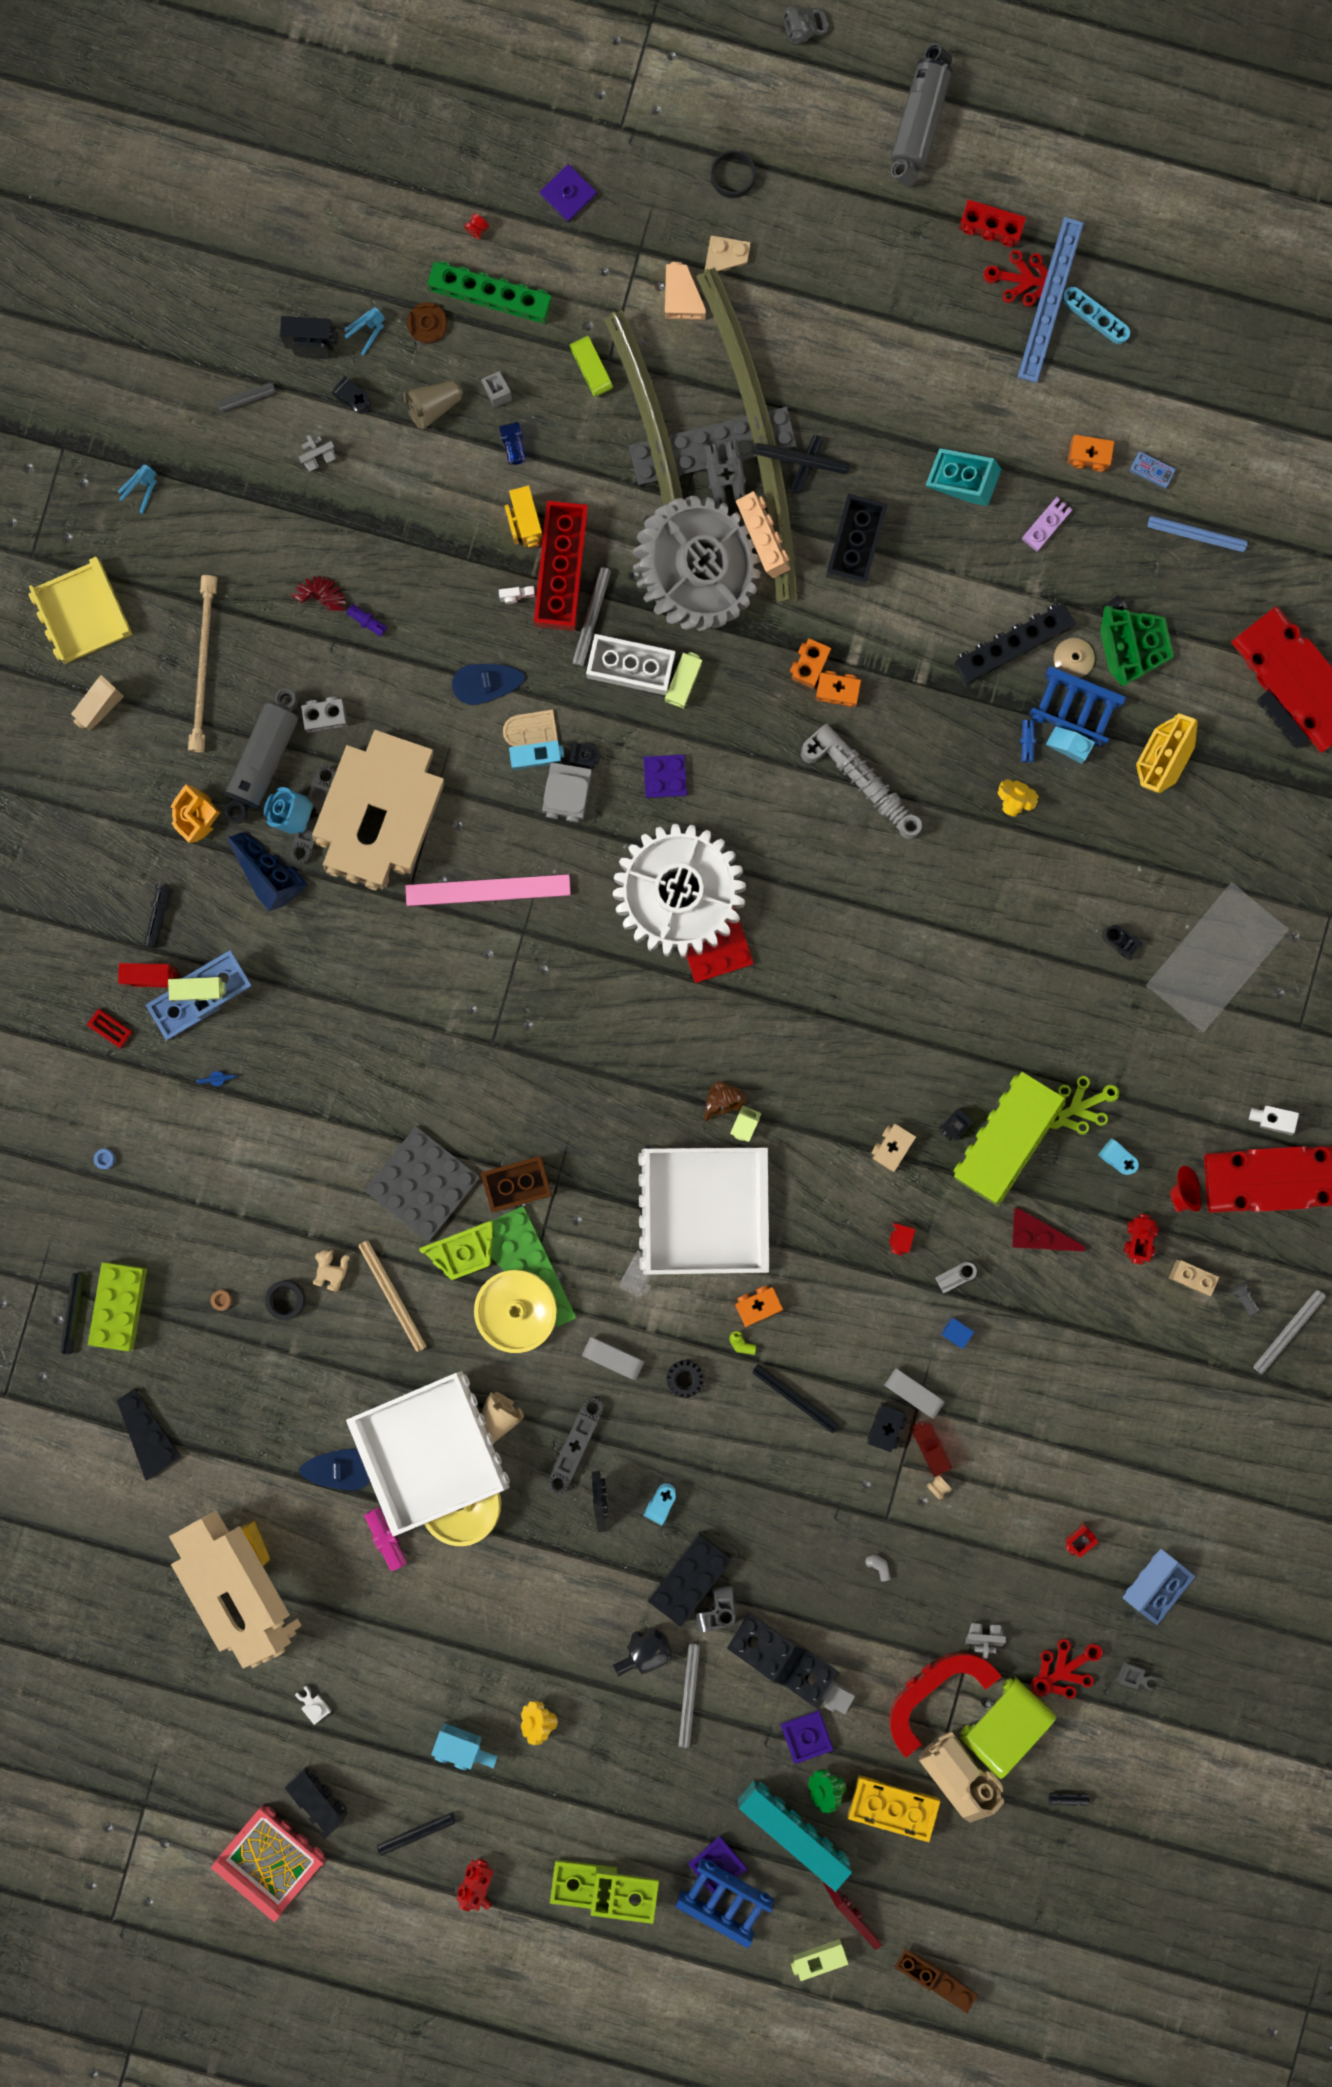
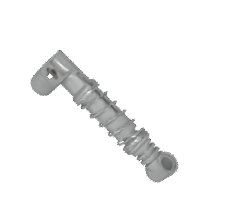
(849, 762)

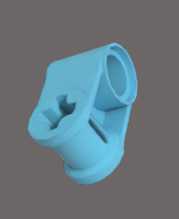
(1115, 1155)
(658, 1506)

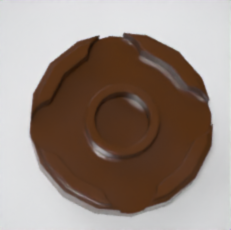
(427, 323)

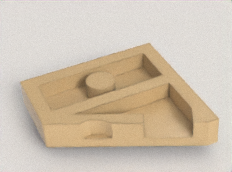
(726, 253)

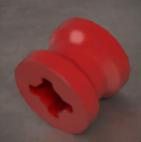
(476, 226)

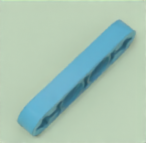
(1098, 312)

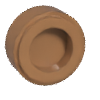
(221, 1300)

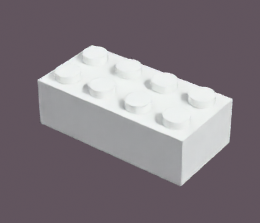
(630, 664)

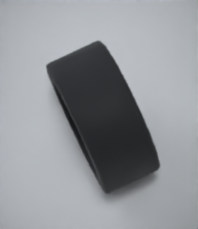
(285, 1315)

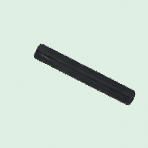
(72, 1313)
(416, 1834)

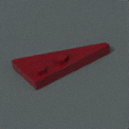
(1034, 1234)
(853, 1915)

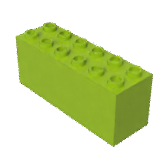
(1009, 1138)

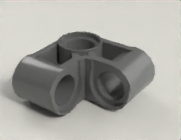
(709, 1618)

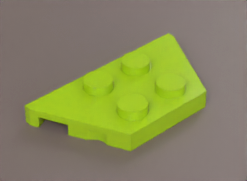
(463, 1251)

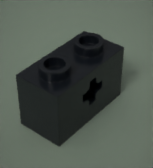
(877, 1434)

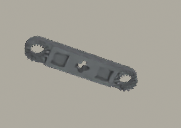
(317, 795)
(568, 1459)

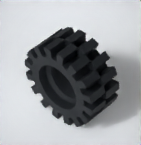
(694, 1388)

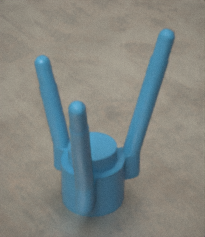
(372, 319)
(144, 476)

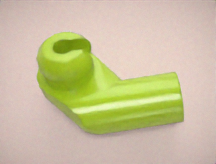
(739, 1344)

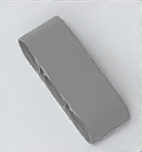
(613, 1358)
(914, 1393)

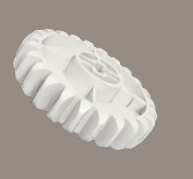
(679, 856)

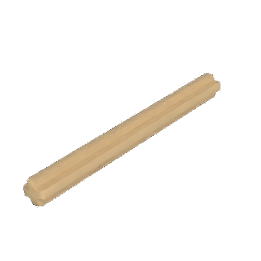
(392, 1296)

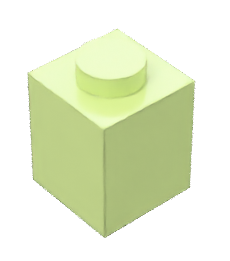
(745, 1123)

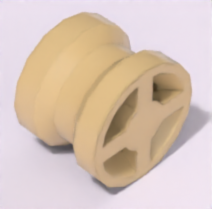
(939, 1487)

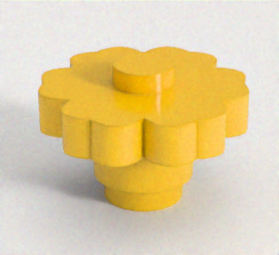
(1016, 797)
(537, 1722)

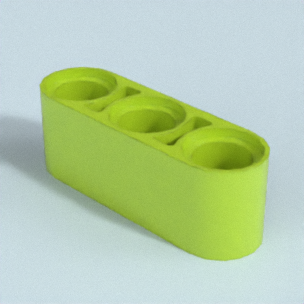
(591, 366)

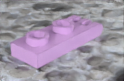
(1046, 525)

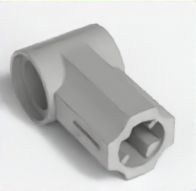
(954, 1278)

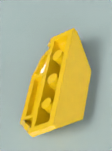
(1167, 753)

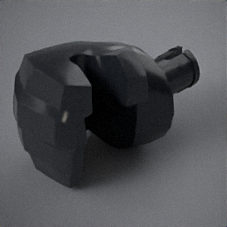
(645, 1652)

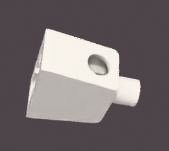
(1285, 1120)

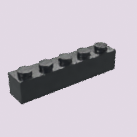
(1282, 719)

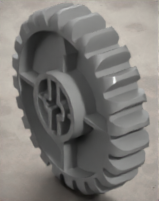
(696, 563)

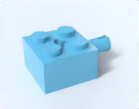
(460, 1748)

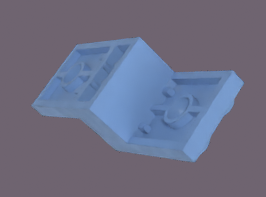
(195, 1011)

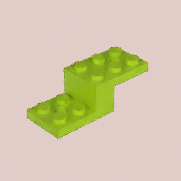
(604, 1891)

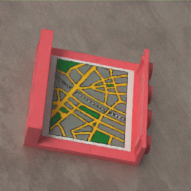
(268, 1862)

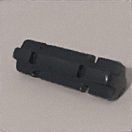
(1069, 1799)

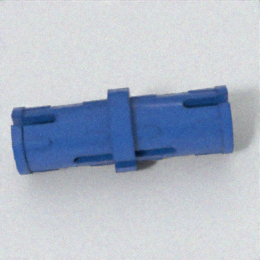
(1028, 741)

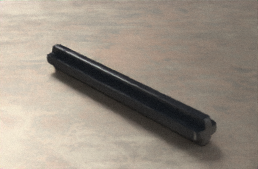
(801, 458)
(795, 1398)

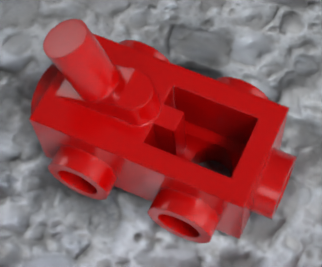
(1142, 1233)
(474, 1887)

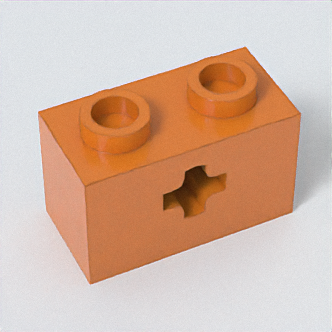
(1100, 449)
(848, 694)
(752, 1315)

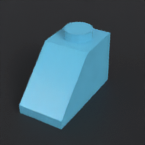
(1070, 744)

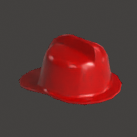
(1186, 1192)

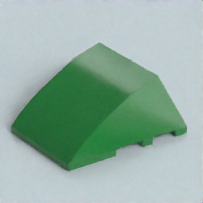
(1134, 643)

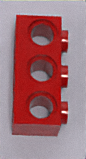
(1002, 219)

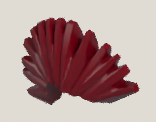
(322, 592)

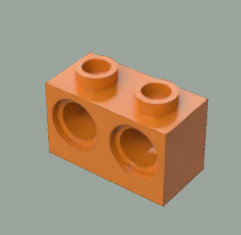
(815, 665)

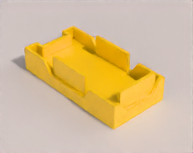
(893, 1808)

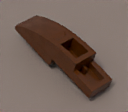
(936, 1979)

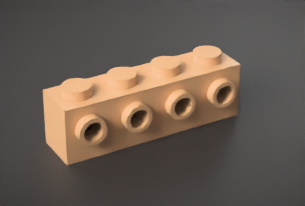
(763, 535)

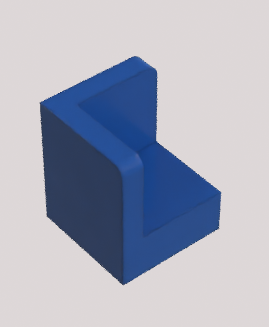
(957, 1333)

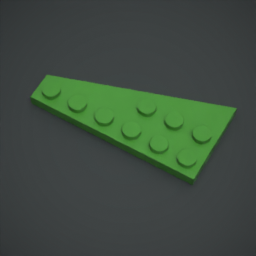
(519, 1247)

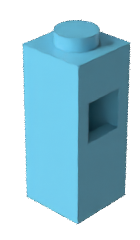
(536, 755)

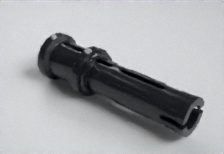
(159, 906)

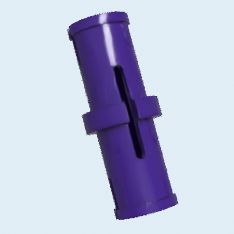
(366, 620)

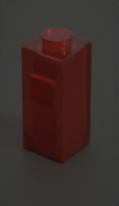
(931, 1448)

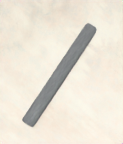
(591, 617)
(1289, 1332)
(689, 1695)

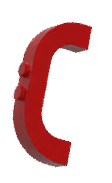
(921, 1686)

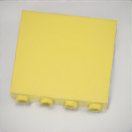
(80, 612)

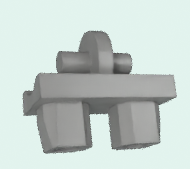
(308, 457)
(994, 1638)

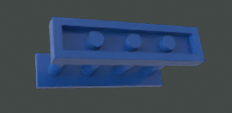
(1074, 686)
(713, 1918)

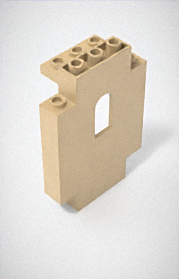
(388, 777)
(224, 1562)

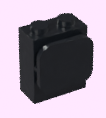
(308, 336)

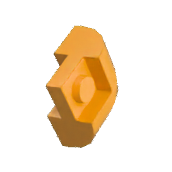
(193, 814)

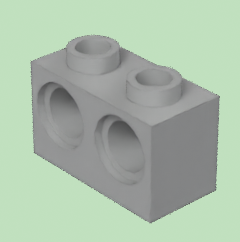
(324, 721)

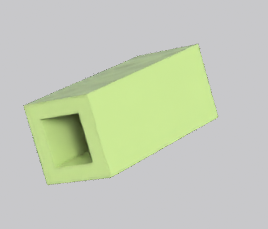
(683, 680)
(196, 989)
(819, 1960)

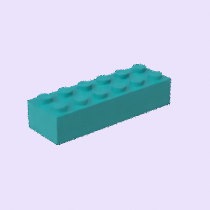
(795, 1835)

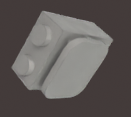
(566, 792)

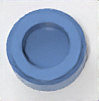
(104, 1158)

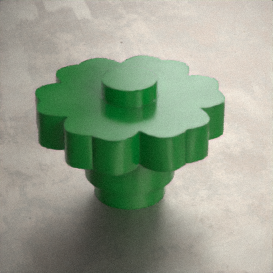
(826, 1790)

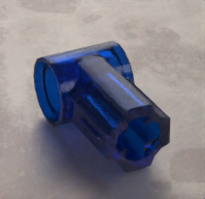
(512, 438)

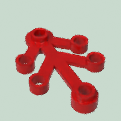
(1026, 278)
(1063, 1671)

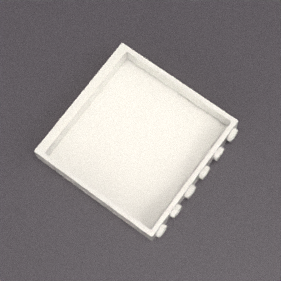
(704, 1210)
(428, 1453)

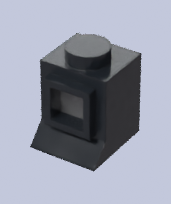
(955, 1125)

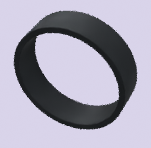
(733, 153)

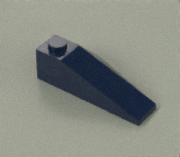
(269, 878)

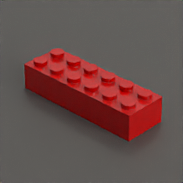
(561, 565)

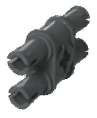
(716, 467)

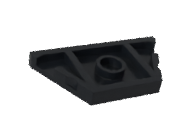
(600, 1500)

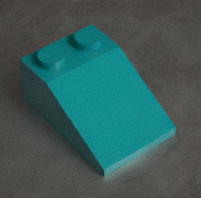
(964, 476)

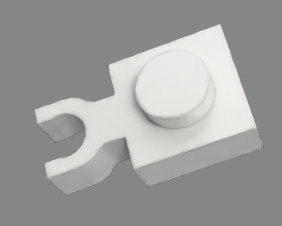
(511, 595)
(315, 1707)

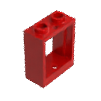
(146, 975)

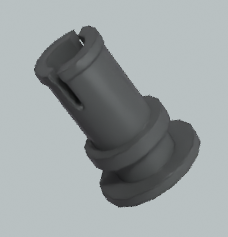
(1245, 1297)

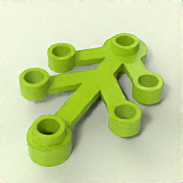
(1078, 1108)

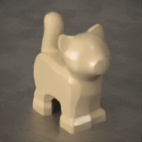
(329, 1272)

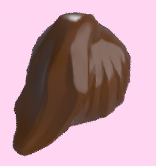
(723, 1099)

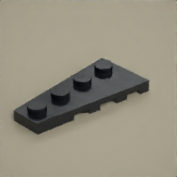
(148, 1438)

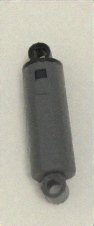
(921, 114)
(261, 756)

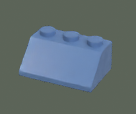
(1158, 1586)

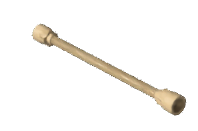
(197, 739)

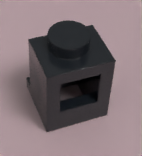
(576, 755)

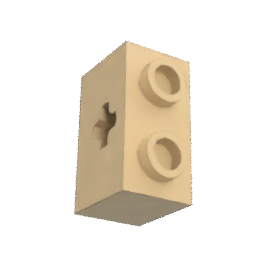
(903, 1141)
(1193, 1277)

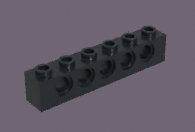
(970, 672)

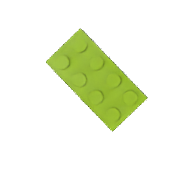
(117, 1306)

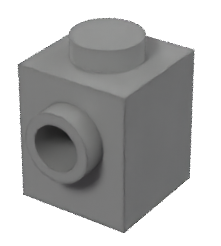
(839, 1699)

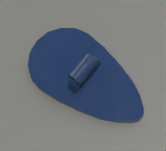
(485, 682)
(337, 1470)

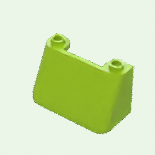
(1008, 1728)

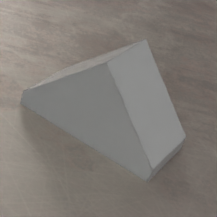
(497, 389)

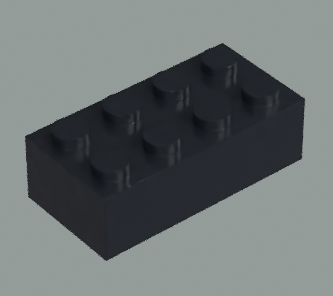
(856, 540)
(689, 1579)

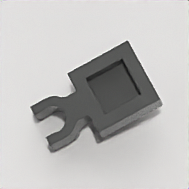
(1134, 1676)

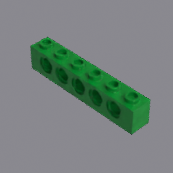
(537, 312)

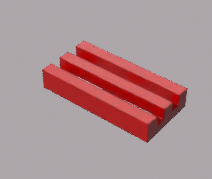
(124, 1038)

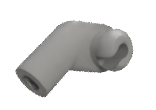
(880, 1564)

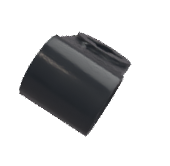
(350, 394)
(1122, 942)

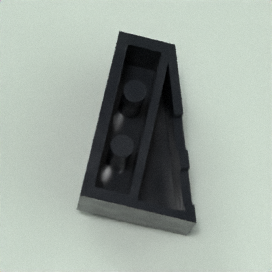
(317, 1801)

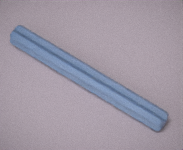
(1197, 533)

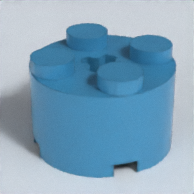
(288, 811)

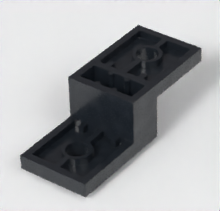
(783, 1660)

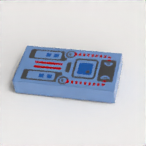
(1152, 470)

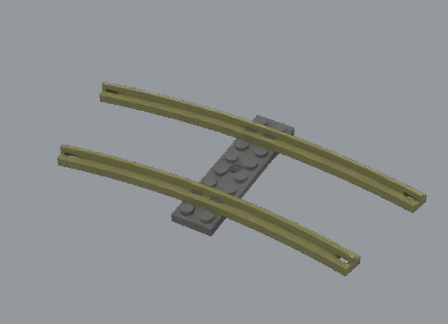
(668, 457)

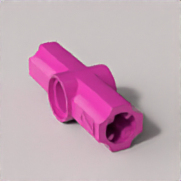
(384, 1540)

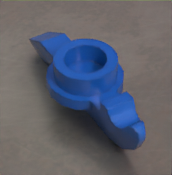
(216, 1078)

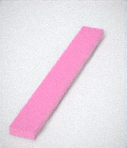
(488, 890)

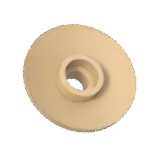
(1063, 657)

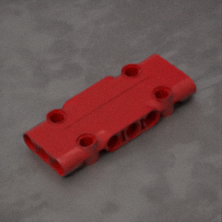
(1292, 673)
(1268, 1179)

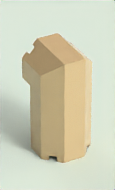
(960, 1778)

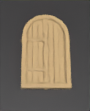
(530, 728)

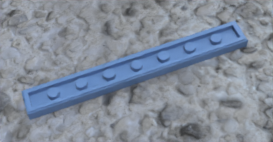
(1050, 300)

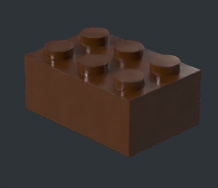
(516, 1184)

